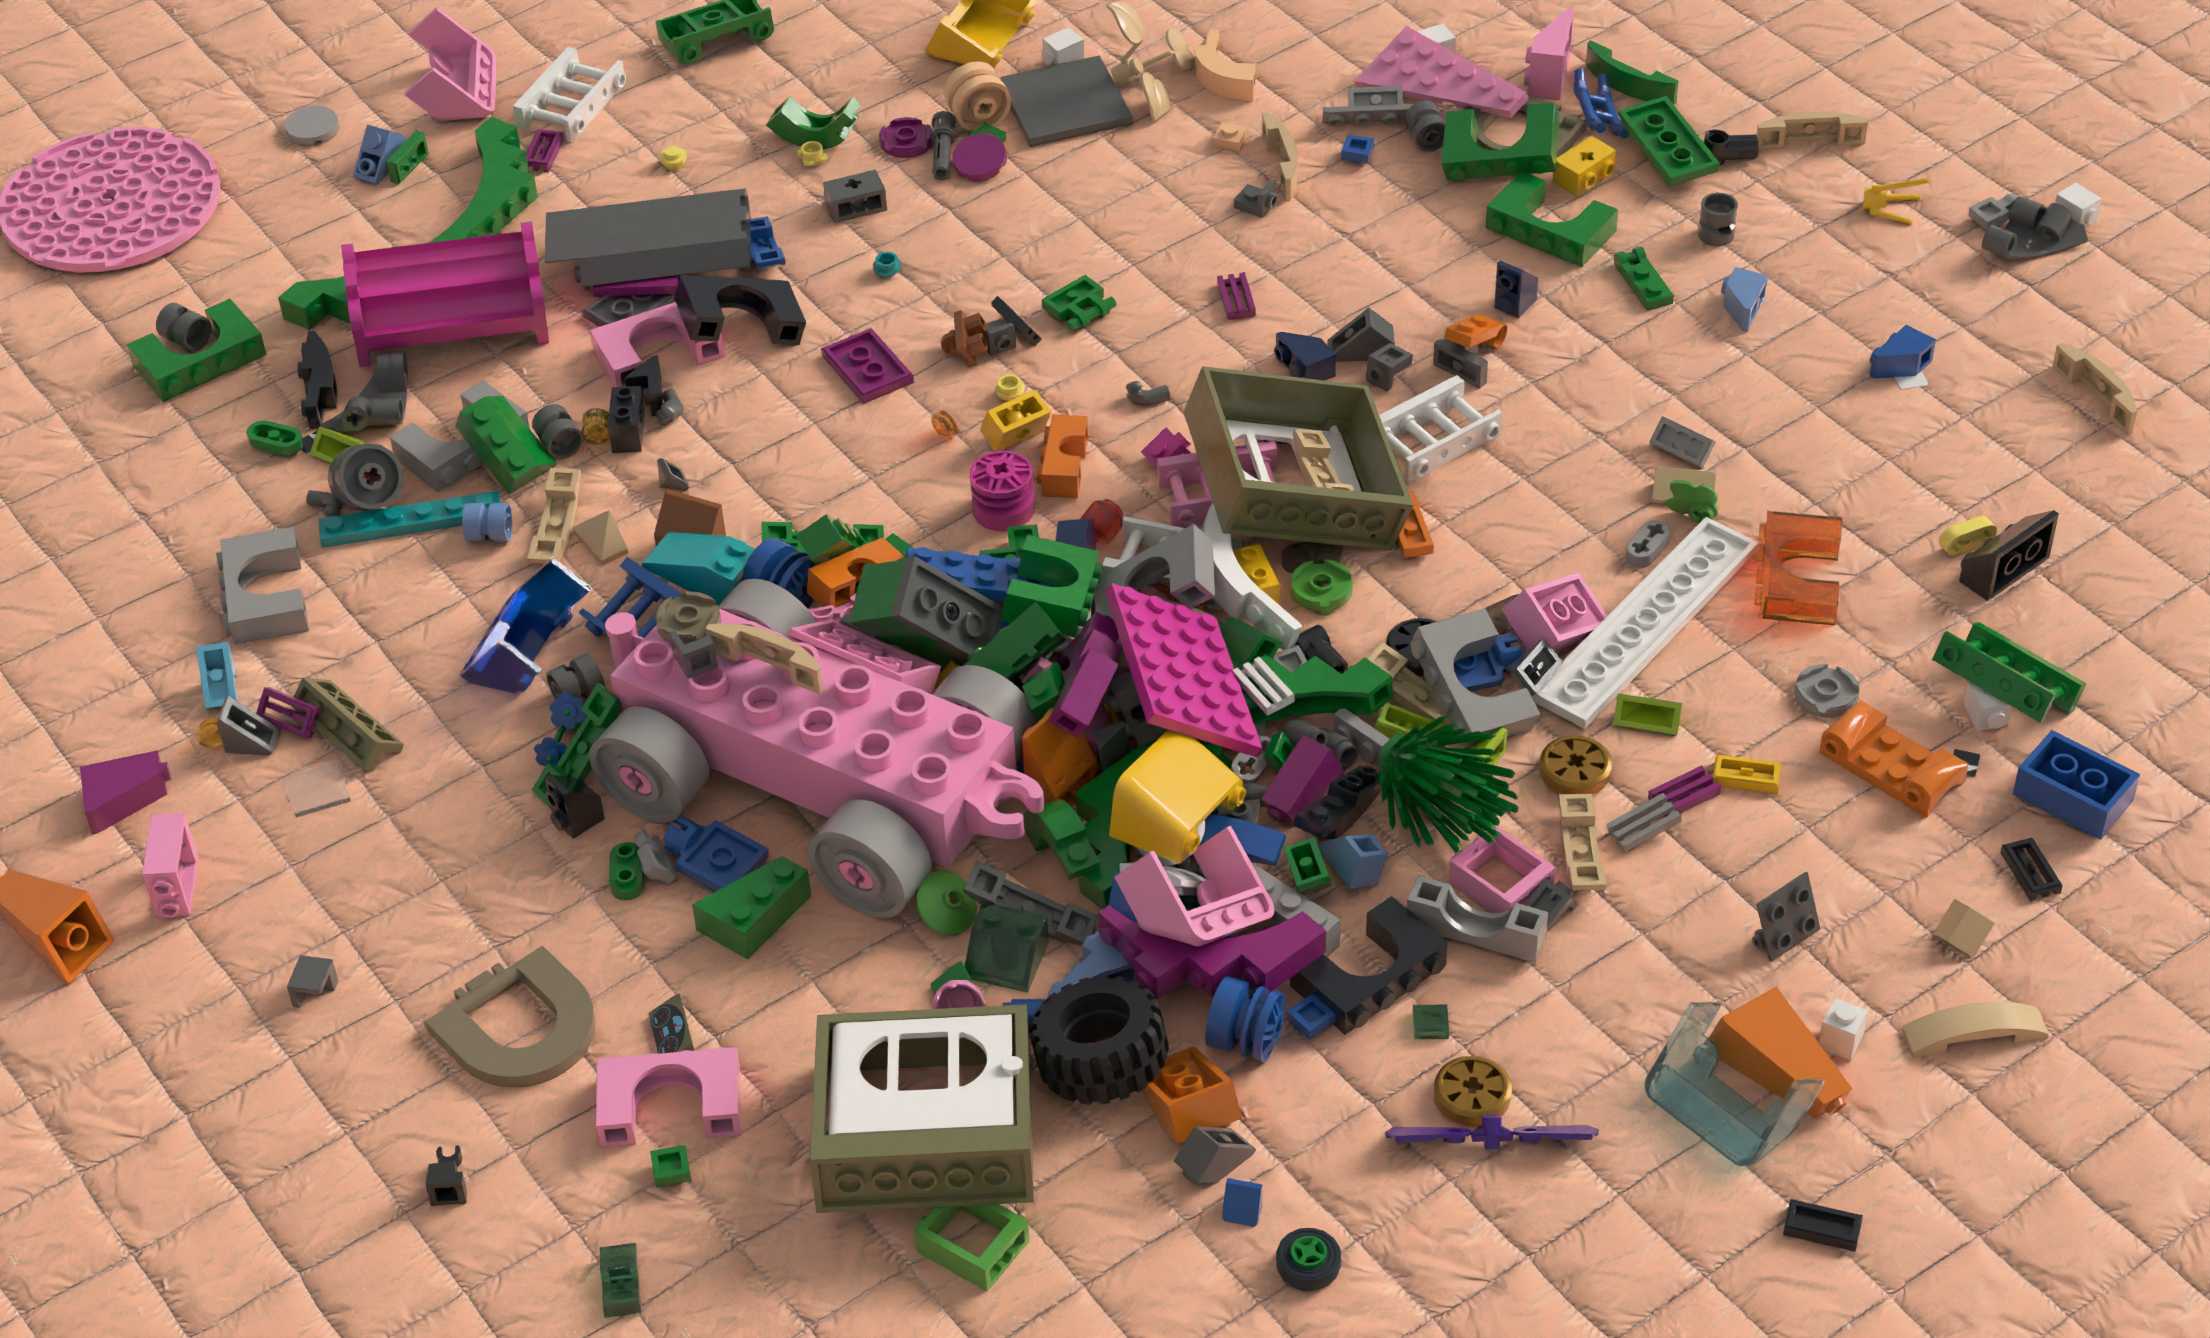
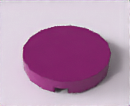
(905, 137)
(979, 157)

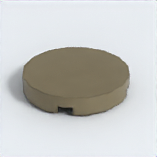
(687, 616)

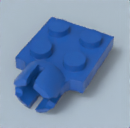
(1487, 668)
(713, 853)

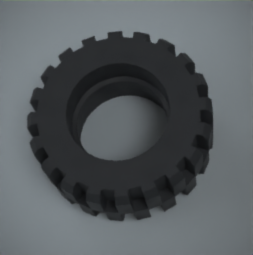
(1107, 1067)

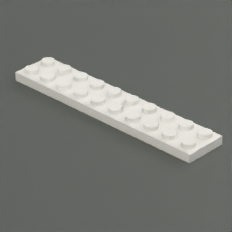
(1645, 622)

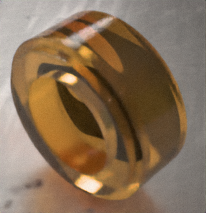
(944, 425)

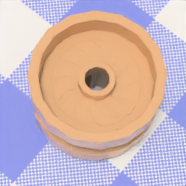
(977, 95)

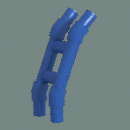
(1593, 118)

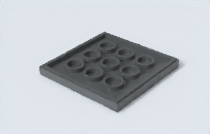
(1066, 101)

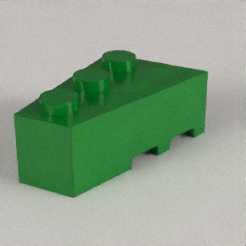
(1019, 644)
(754, 906)

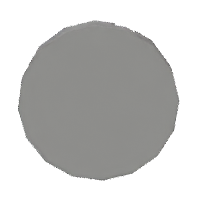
(311, 125)
(1826, 690)

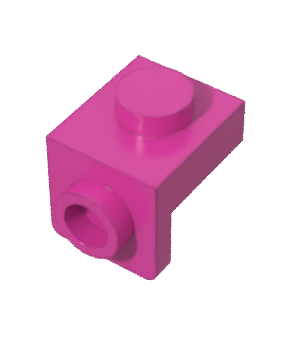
(1166, 445)

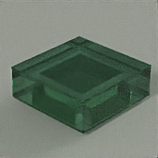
(1430, 1021)

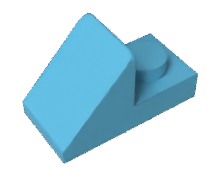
(217, 674)

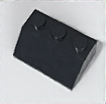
(2009, 555)

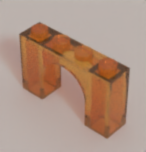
(1786, 595)

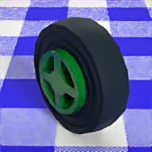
(1298, 1249)

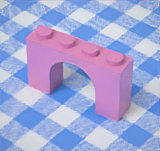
(618, 341)
(627, 1080)

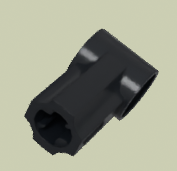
(1731, 146)
(1317, 643)

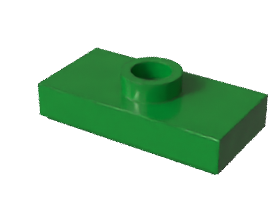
(407, 157)

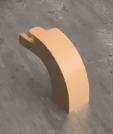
(1222, 76)

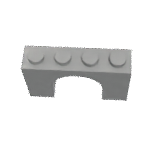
(440, 461)
(1183, 556)
(256, 615)
(1456, 638)

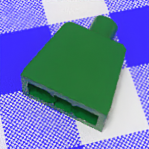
(1246, 642)

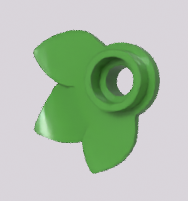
(1693, 500)

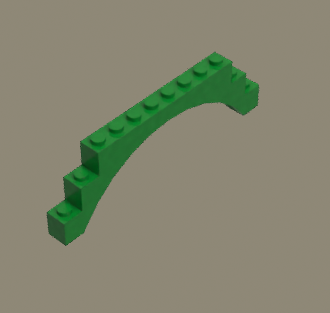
(501, 195)
(1315, 690)

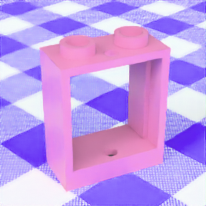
(1512, 853)
(170, 865)

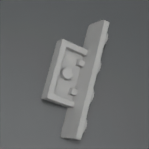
(1369, 105)

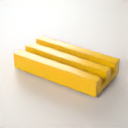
(1746, 774)

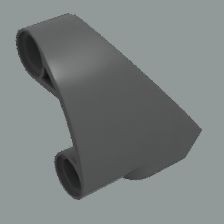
(2034, 231)
(380, 401)

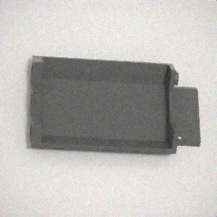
(652, 237)

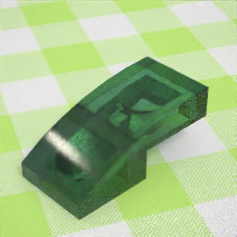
(620, 1280)

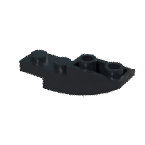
(318, 379)
(1342, 806)

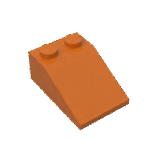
(1191, 1094)

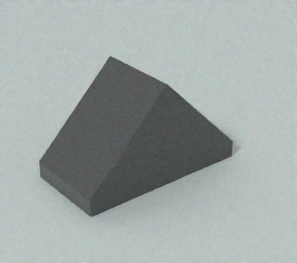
(1534, 667)
(245, 731)

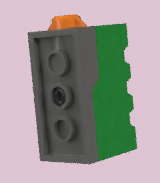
(924, 611)

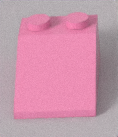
(1550, 58)
(1557, 610)

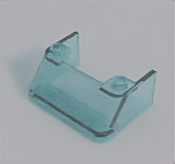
(1690, 1093)

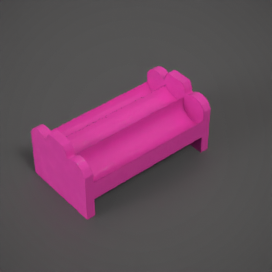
(444, 291)

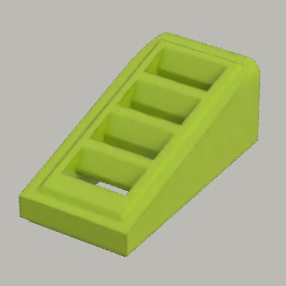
(1396, 720)

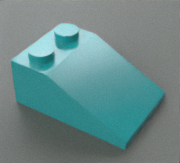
(700, 562)

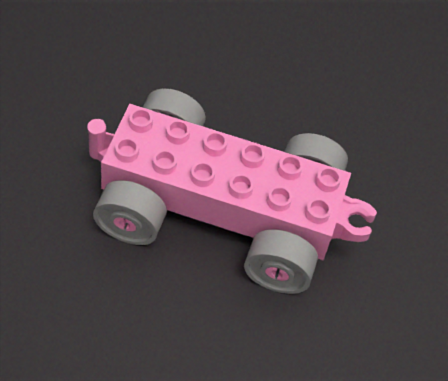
(883, 760)

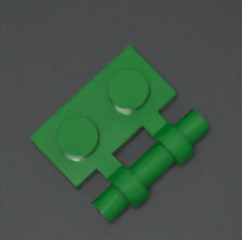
(1073, 298)

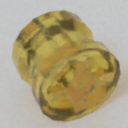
(595, 426)

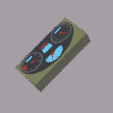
(671, 1027)

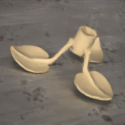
(1130, 69)

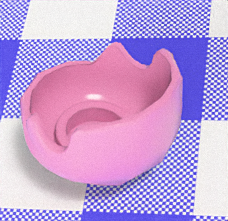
(958, 995)

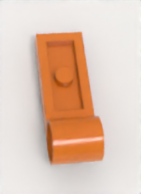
(1477, 330)

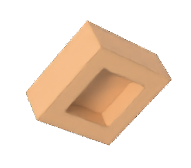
(1230, 136)

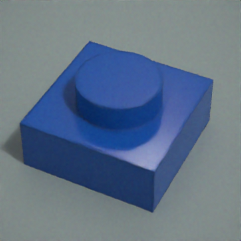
(1357, 149)
(1311, 1016)

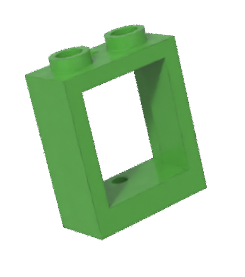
(992, 1262)

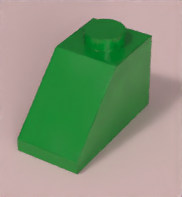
(1044, 689)
(1307, 866)

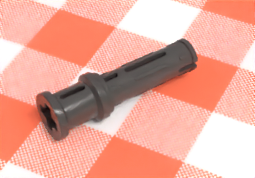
(942, 138)

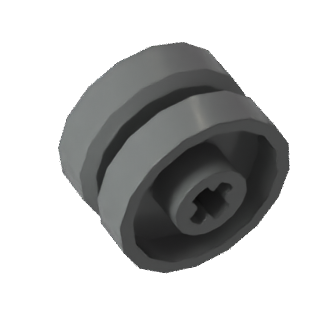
(382, 481)

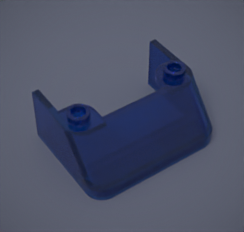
(522, 627)

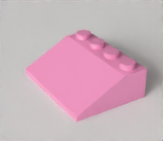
(869, 652)

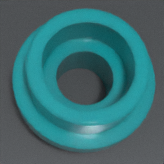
(886, 264)

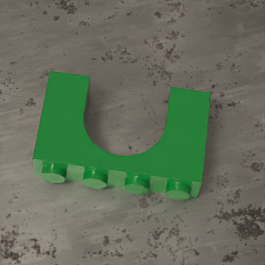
(1531, 153)
(1570, 240)
(175, 373)
(1061, 564)

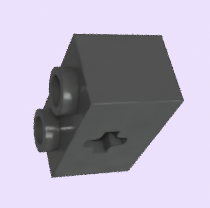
(855, 196)

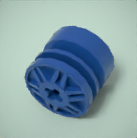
(781, 565)
(1238, 1016)

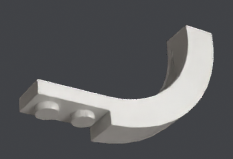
(1242, 596)

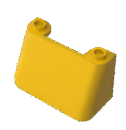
(979, 30)
(1170, 795)

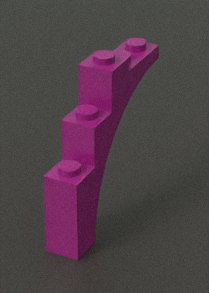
(1090, 670)
(1259, 957)

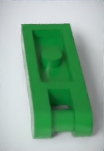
(1643, 278)

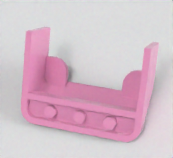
(467, 67)
(1229, 898)

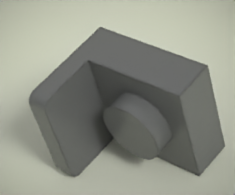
(1257, 200)
(999, 337)
(1385, 364)
(1553, 899)

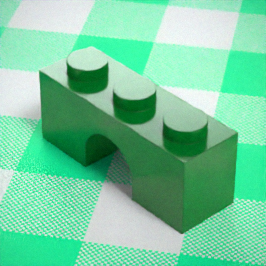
(829, 539)

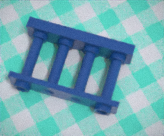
(637, 578)

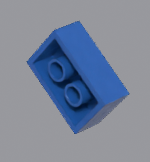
(2076, 784)

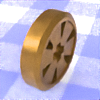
(1576, 750)
(1467, 1072)

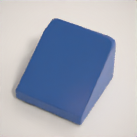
(1242, 1202)

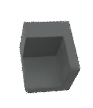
(695, 656)
(311, 976)

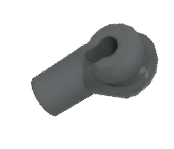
(1146, 397)

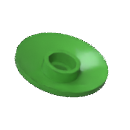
(936, 908)

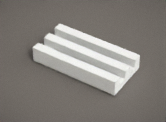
(1268, 675)

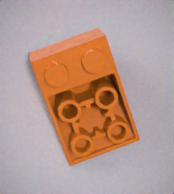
(1057, 760)

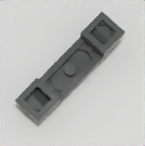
(1065, 923)

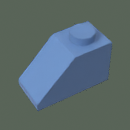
(1744, 295)

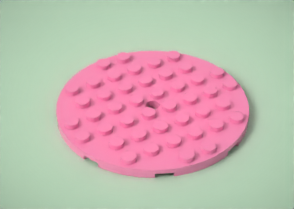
(61, 211)

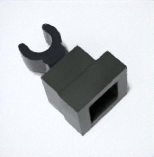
(444, 1181)

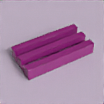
(548, 149)
(1233, 283)
(308, 719)
(1683, 785)

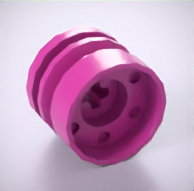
(1002, 490)

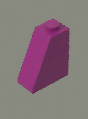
(1301, 780)
(122, 787)

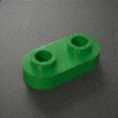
(275, 438)
(625, 871)

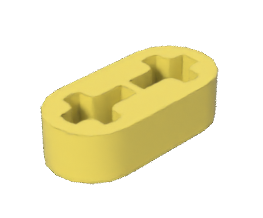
(1967, 535)

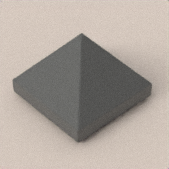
(671, 476)

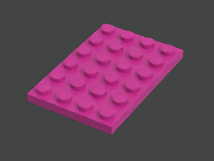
(1182, 670)

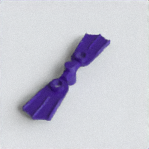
(1492, 1133)

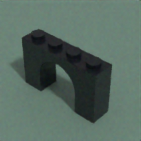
(772, 301)
(1356, 998)

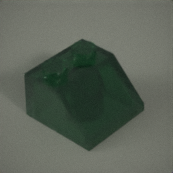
(1006, 946)

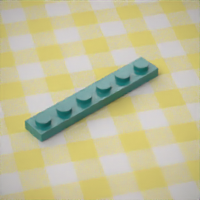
(399, 520)

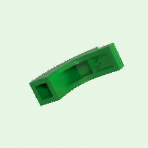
(800, 126)
(1065, 833)

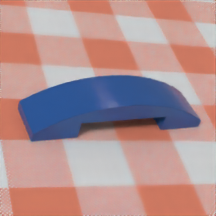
(764, 249)
(1259, 842)

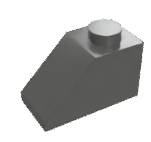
(1361, 337)
(1212, 1154)

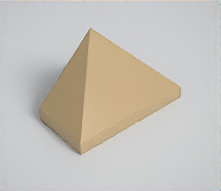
(602, 537)

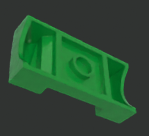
(685, 31)

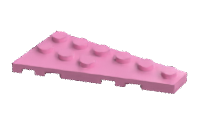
(1440, 75)

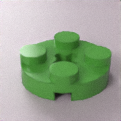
(1321, 599)

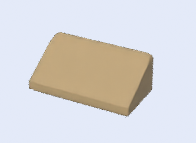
(1666, 475)

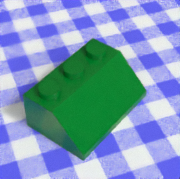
(503, 442)

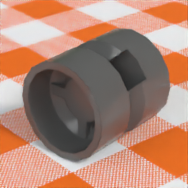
(1426, 125)
(1717, 219)
(183, 326)
(557, 431)
(576, 679)

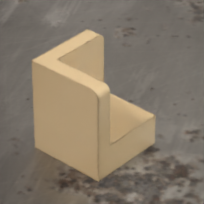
(1964, 927)

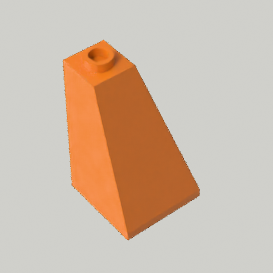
(54, 922)
(1775, 1048)

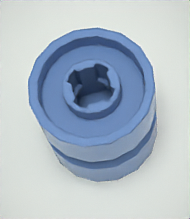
(482, 522)

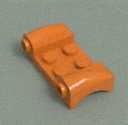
(1891, 760)

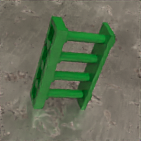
(2009, 671)

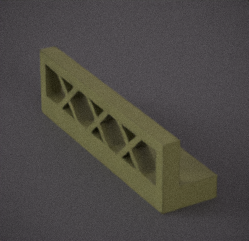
(347, 723)

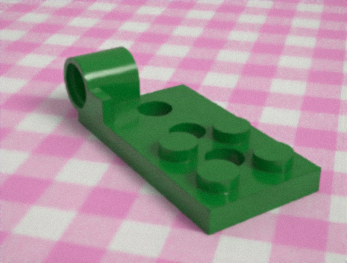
(1660, 120)

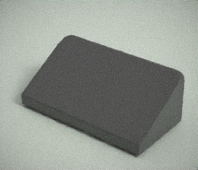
(1110, 744)

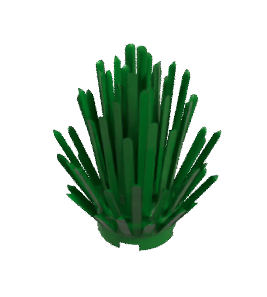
(1422, 771)

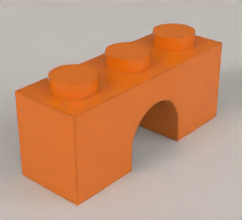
(1062, 456)
(835, 579)

